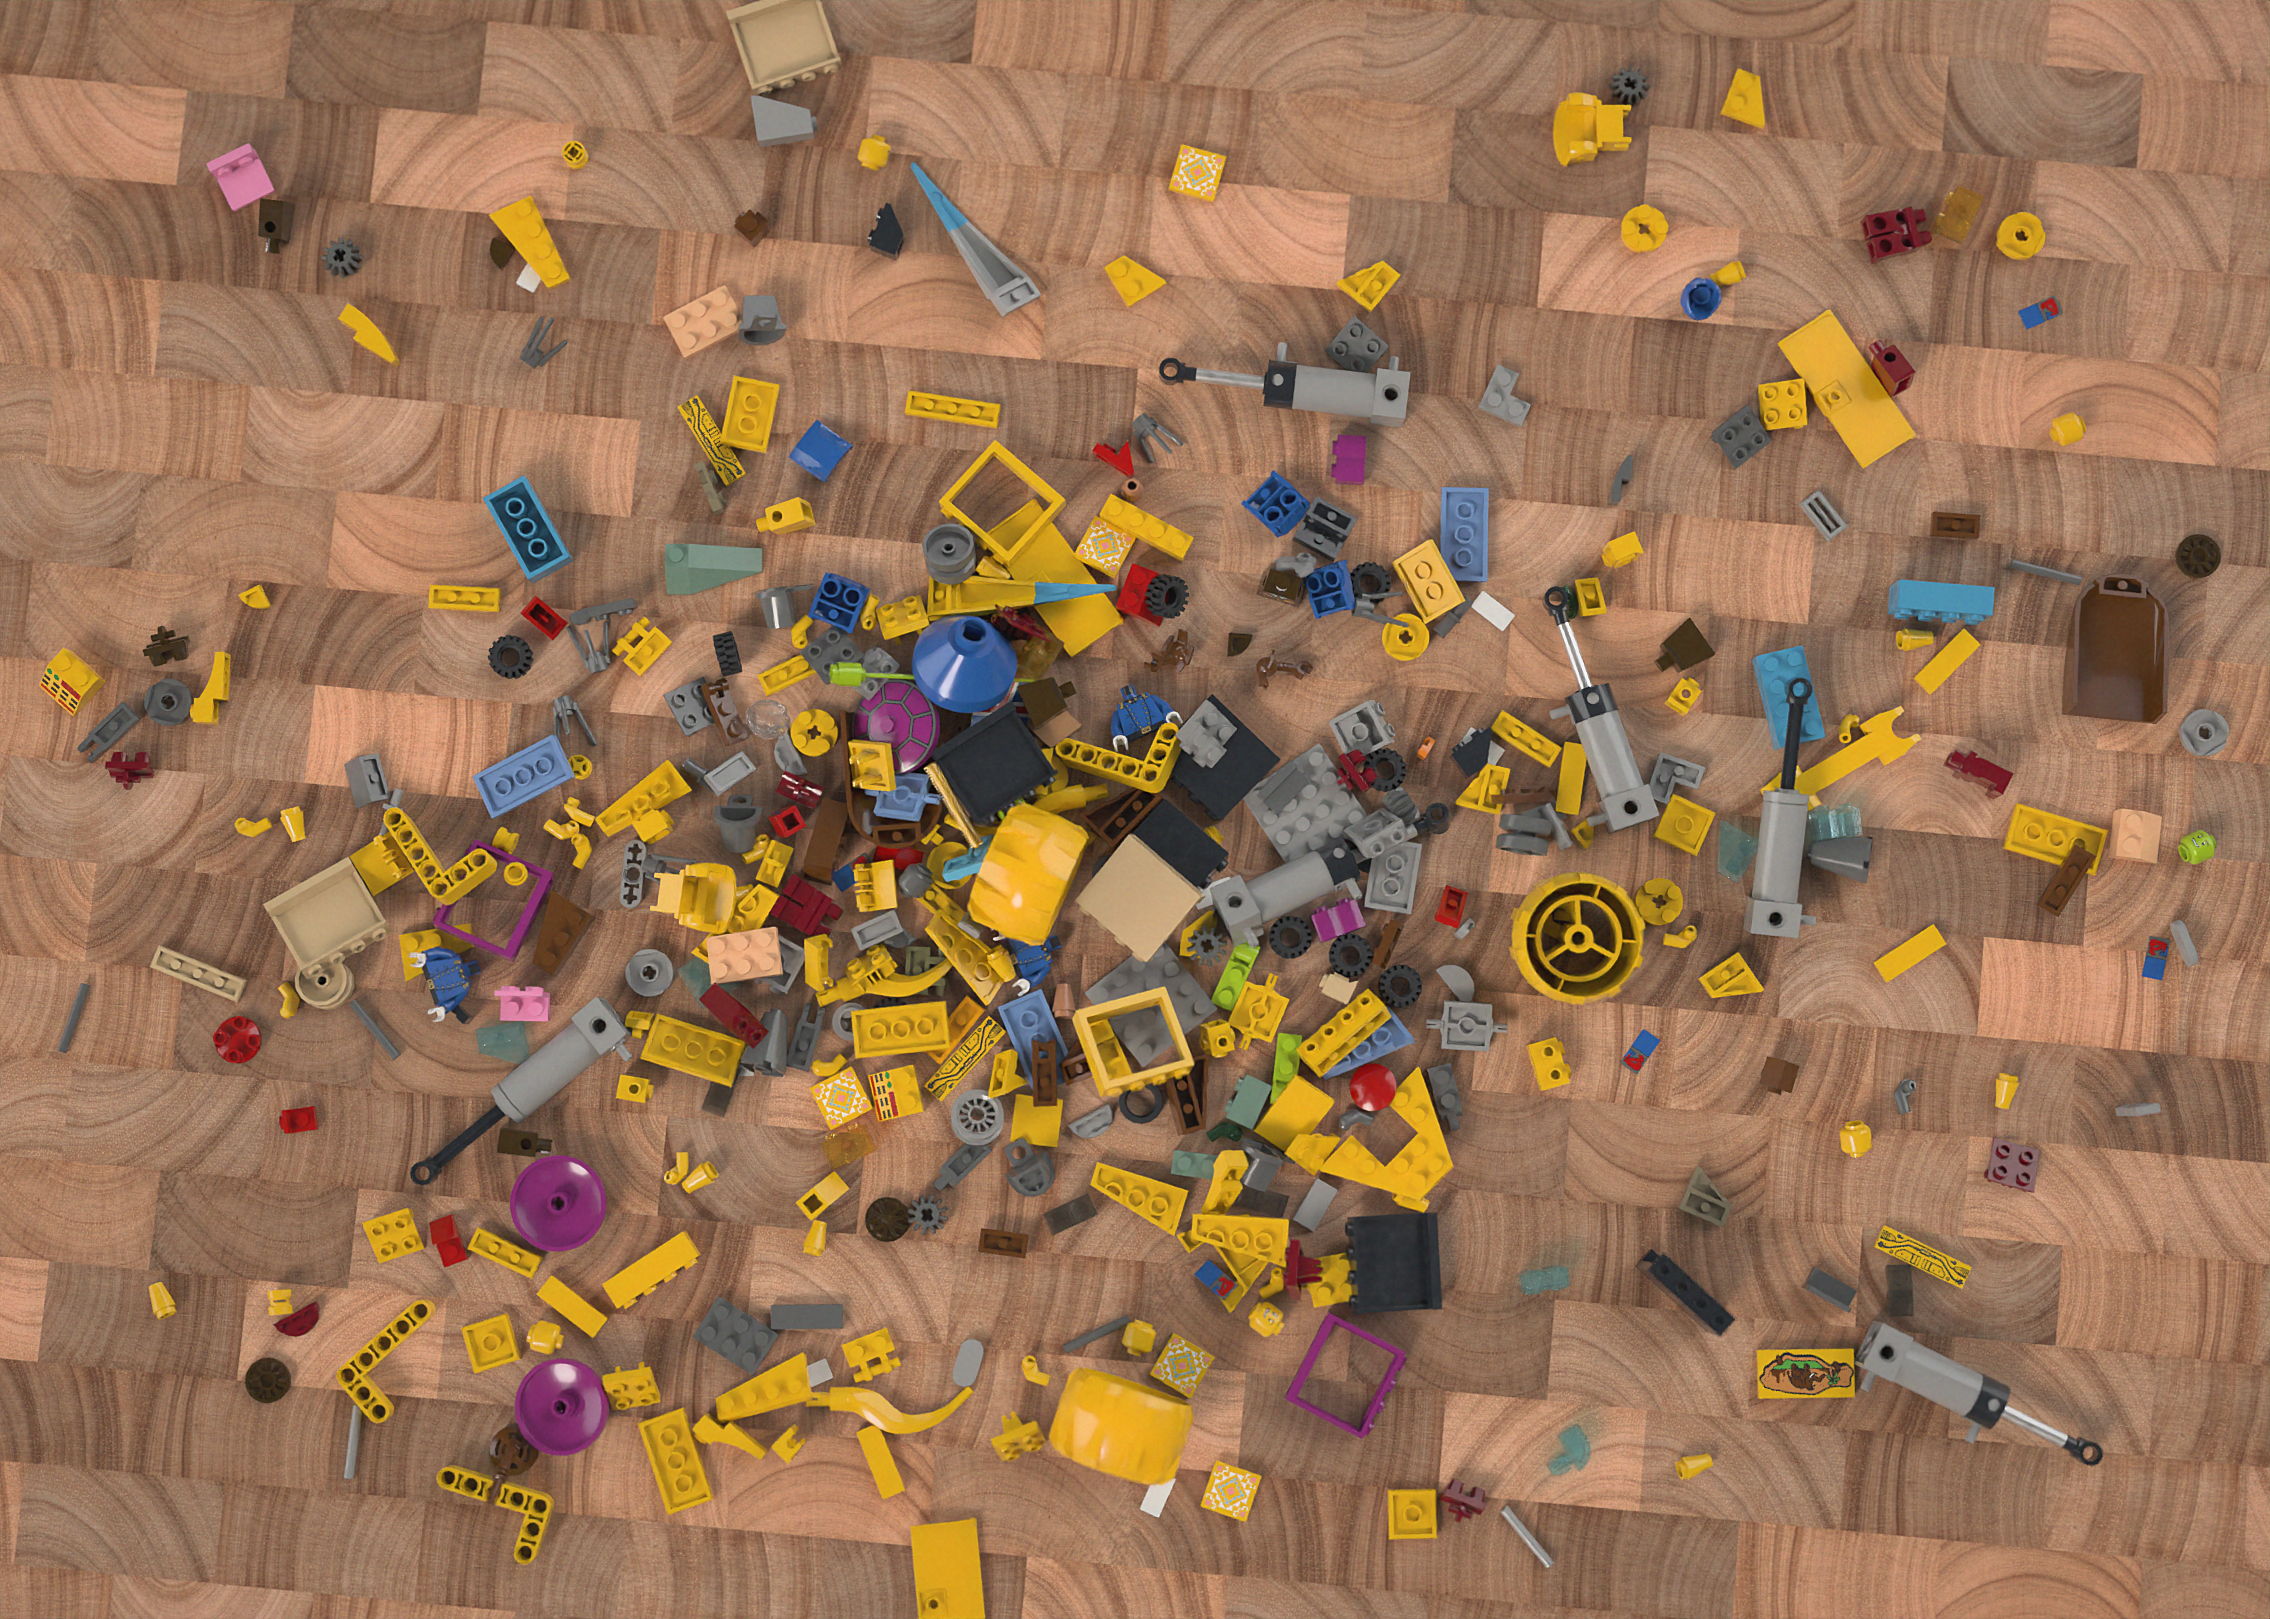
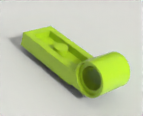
(1235, 976)
(1286, 1062)

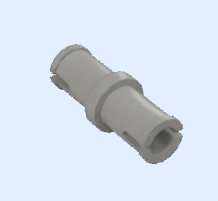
(1557, 829)

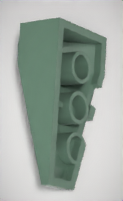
(701, 567)

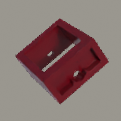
(734, 1015)

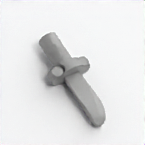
(395, 800)

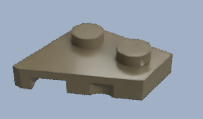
(708, 480)
(1704, 1199)

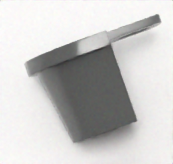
(760, 321)
(779, 605)
(738, 823)
(1262, 1163)
(1032, 1173)

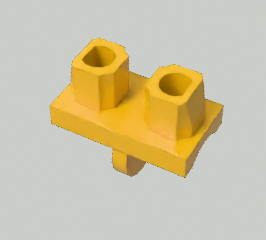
(774, 863)

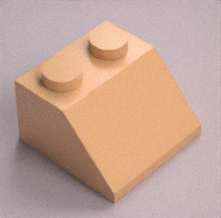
(2135, 835)

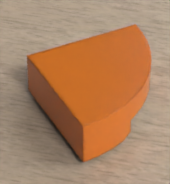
(1425, 748)

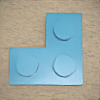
(967, 864)

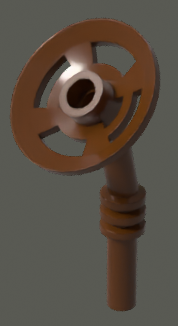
(510, 1455)

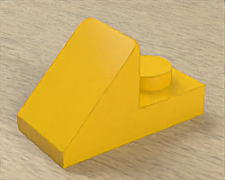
(1590, 597)
(1003, 1074)

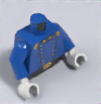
(1139, 716)
(1029, 961)
(446, 977)

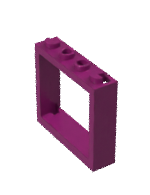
(527, 919)
(1386, 1384)

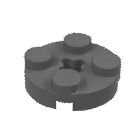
(162, 691)

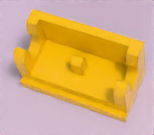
(817, 962)
(786, 1446)

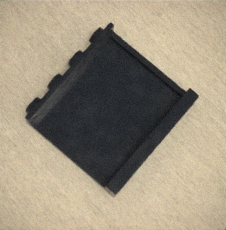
(994, 765)
(1232, 776)
(1182, 845)
(1393, 1262)
(1685, 1293)

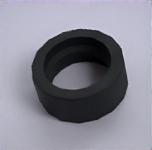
(1144, 1118)

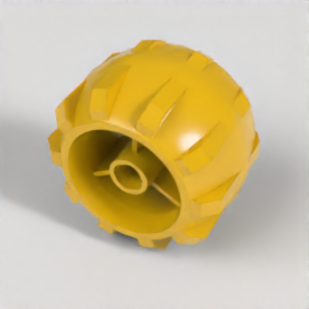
(1027, 873)
(1620, 958)
(1121, 1427)

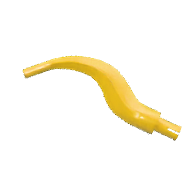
(1054, 803)
(893, 985)
(880, 1412)

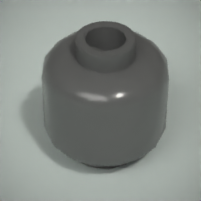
(915, 880)

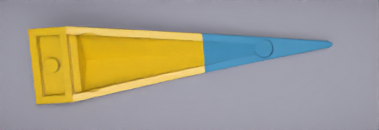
(980, 594)

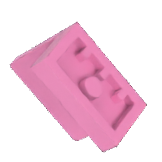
(241, 177)
(524, 1005)

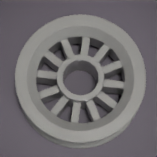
(969, 1136)

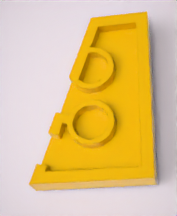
(426, 940)

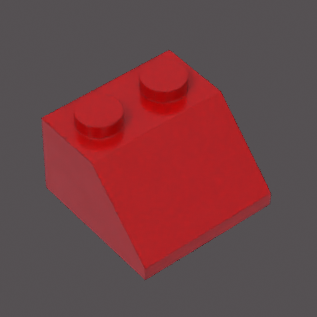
(1133, 595)

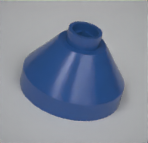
(964, 664)

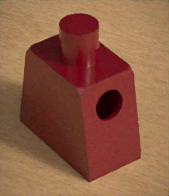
(1891, 368)

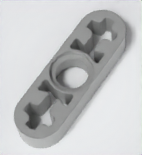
(626, 890)

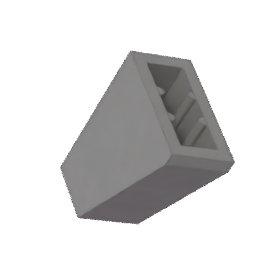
(781, 122)

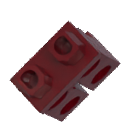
(1894, 233)
(1979, 771)
(812, 913)

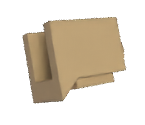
(1337, 987)

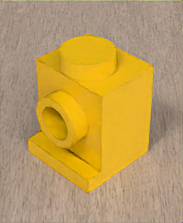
(1677, 701)

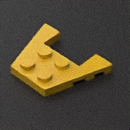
(1243, 1266)

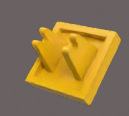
(902, 618)
(872, 765)
(631, 1388)
(1017, 1438)

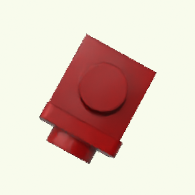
(298, 1120)

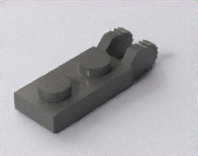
(602, 612)
(109, 731)
(805, 1040)

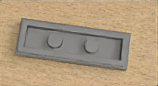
(2137, 1109)

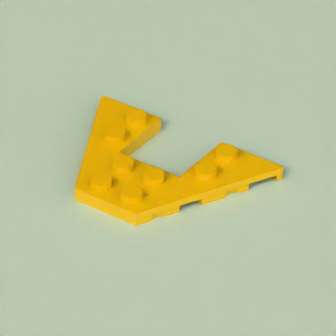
(1417, 1165)

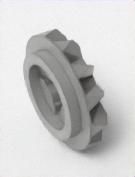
(840, 1025)

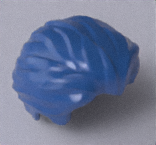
(1700, 298)

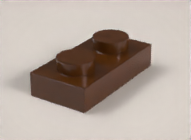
(1955, 525)
(1383, 952)
(1003, 1243)

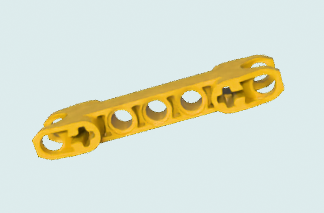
(1877, 742)

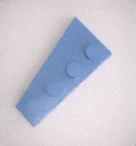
(1384, 1040)

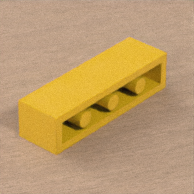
(1147, 527)
(652, 1269)

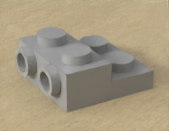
(875, 661)
(1363, 728)
(1206, 734)
(1376, 833)
(792, 961)

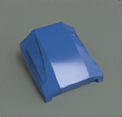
(820, 451)
(1277, 505)
(1330, 589)
(839, 601)

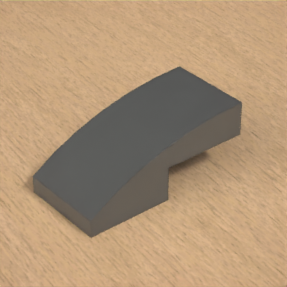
(1623, 475)

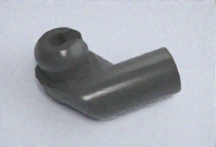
(1902, 1093)
(1352, 1117)

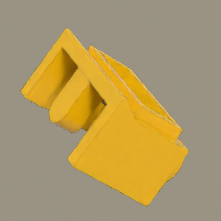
(1622, 550)
(654, 826)

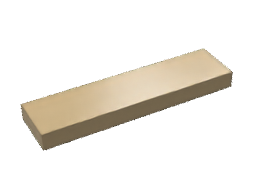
(198, 973)

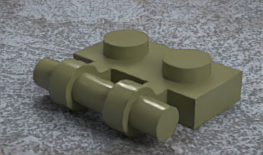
(919, 961)

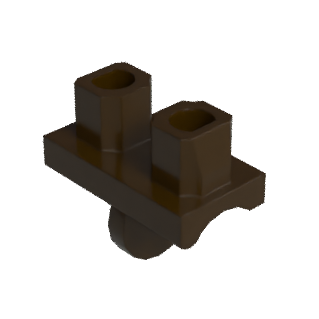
(157, 650)

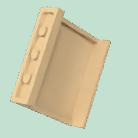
(783, 42)
(1138, 898)
(327, 918)

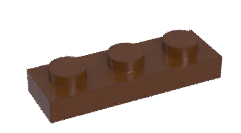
(2066, 880)

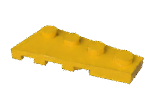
(529, 235)
(651, 793)
(747, 916)
(966, 955)
(1145, 1196)
(1247, 1235)
(769, 1391)

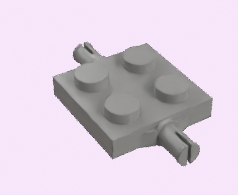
(1466, 1025)

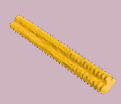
(954, 804)

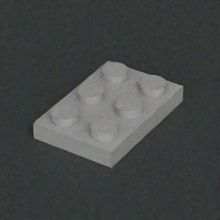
(1393, 878)

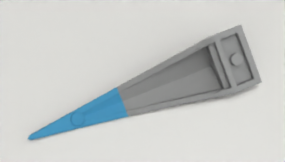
(996, 275)

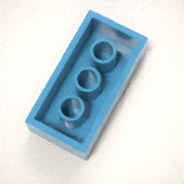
(528, 529)
(1940, 601)
(1772, 673)

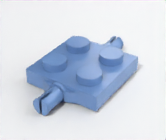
(907, 799)

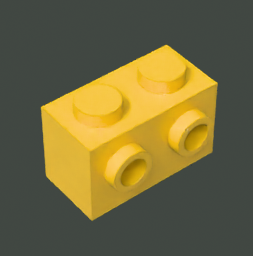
(1549, 1064)

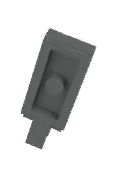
(1445, 1094)
(961, 1164)

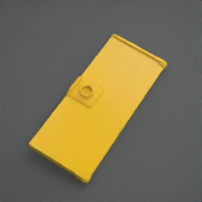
(1846, 389)
(1051, 560)
(947, 1570)

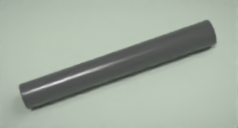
(2045, 572)
(73, 1017)
(374, 1029)
(1096, 1334)

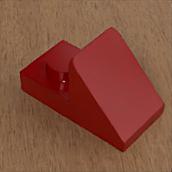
(1120, 462)
(1451, 906)
(448, 1240)

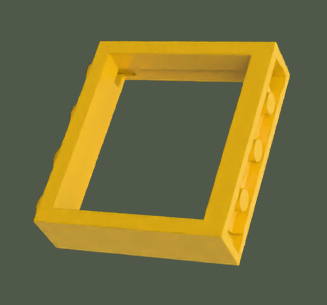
(1001, 555)
(1121, 1006)

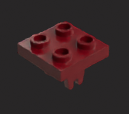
(1300, 1270)

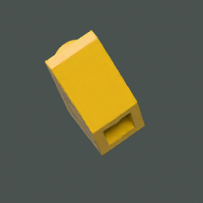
(1205, 920)
(822, 1195)

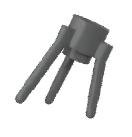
(531, 353)
(1145, 427)
(1365, 608)
(596, 661)
(563, 709)
(655, 864)

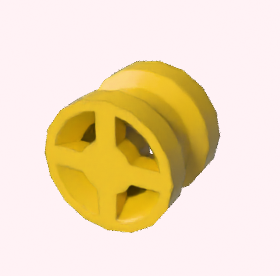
(577, 762)
(505, 840)

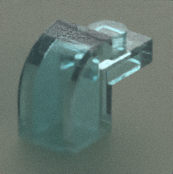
(1576, 1448)

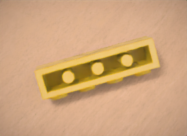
(1343, 1033)

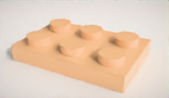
(704, 322)
(744, 956)

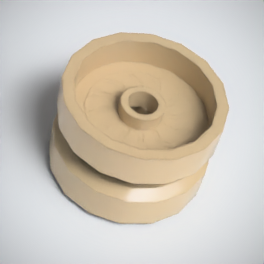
(333, 993)

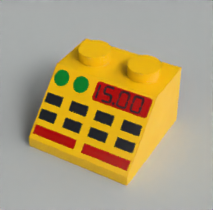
(70, 681)
(896, 1093)

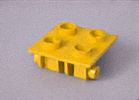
(1783, 404)
(381, 863)
(876, 886)
(859, 968)
(393, 1235)

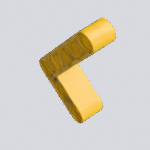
(1123, 764)
(429, 862)
(379, 1354)
(506, 1500)

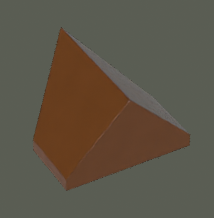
(1075, 1065)

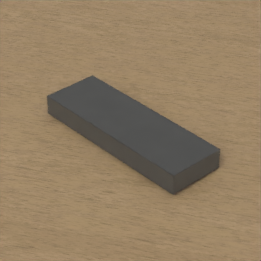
(807, 1316)

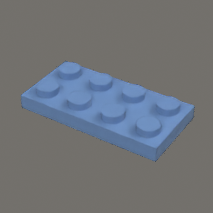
(1465, 532)
(523, 776)
(1030, 1020)

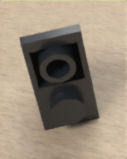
(888, 235)
(1474, 754)

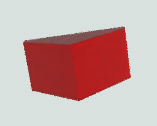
(543, 618)
(901, 857)

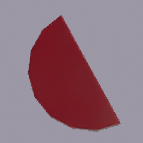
(300, 1322)

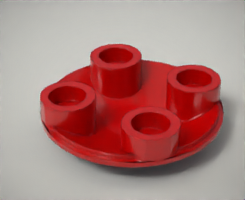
(237, 1040)
(1373, 1087)

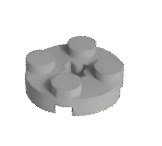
(2190, 731)
(661, 980)

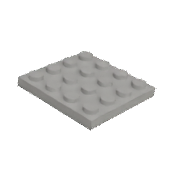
(1314, 814)
(1146, 1029)

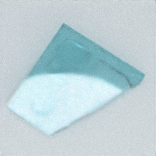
(1735, 852)
(698, 980)
(504, 1042)

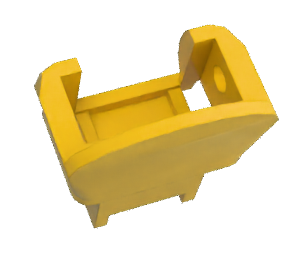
(1585, 130)
(701, 901)

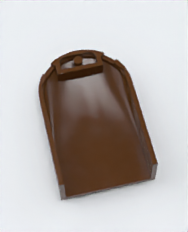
(2117, 652)
(880, 830)

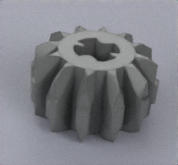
(1630, 78)
(333, 258)
(1401, 805)
(1214, 943)
(919, 1214)

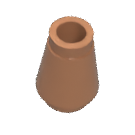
(1132, 495)
(1063, 1003)

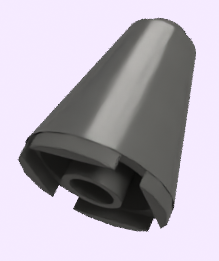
(1843, 856)
(771, 1052)

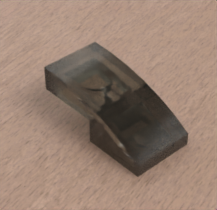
(719, 1097)
(1263, 1202)
(1070, 1214)
(1899, 1290)

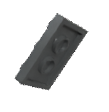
(736, 1335)

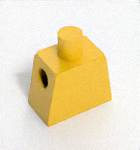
(795, 515)

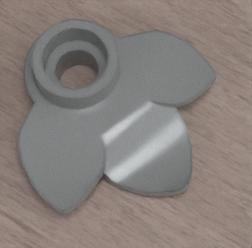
(1302, 564)

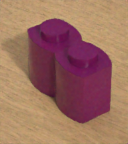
(1349, 459)
(1337, 920)

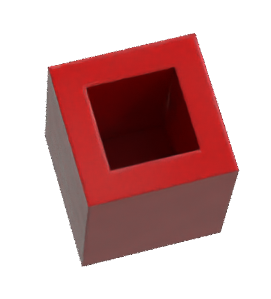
(787, 821)

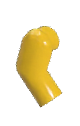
(867, 614)
(798, 632)
(1844, 728)
(562, 831)
(583, 848)
(758, 851)
(1681, 940)
(291, 1001)
(828, 1068)
(1275, 1285)

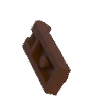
(724, 712)
(1044, 1074)

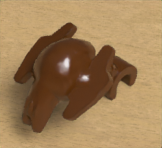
(1173, 653)
(1268, 666)

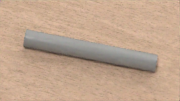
(353, 1442)
(1526, 1536)

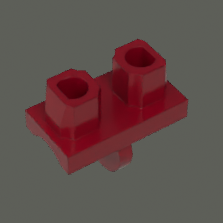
(1350, 762)
(129, 772)
(799, 789)
(1461, 1503)

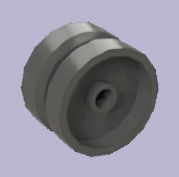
(949, 553)
(1523, 837)

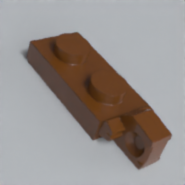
(1507, 796)

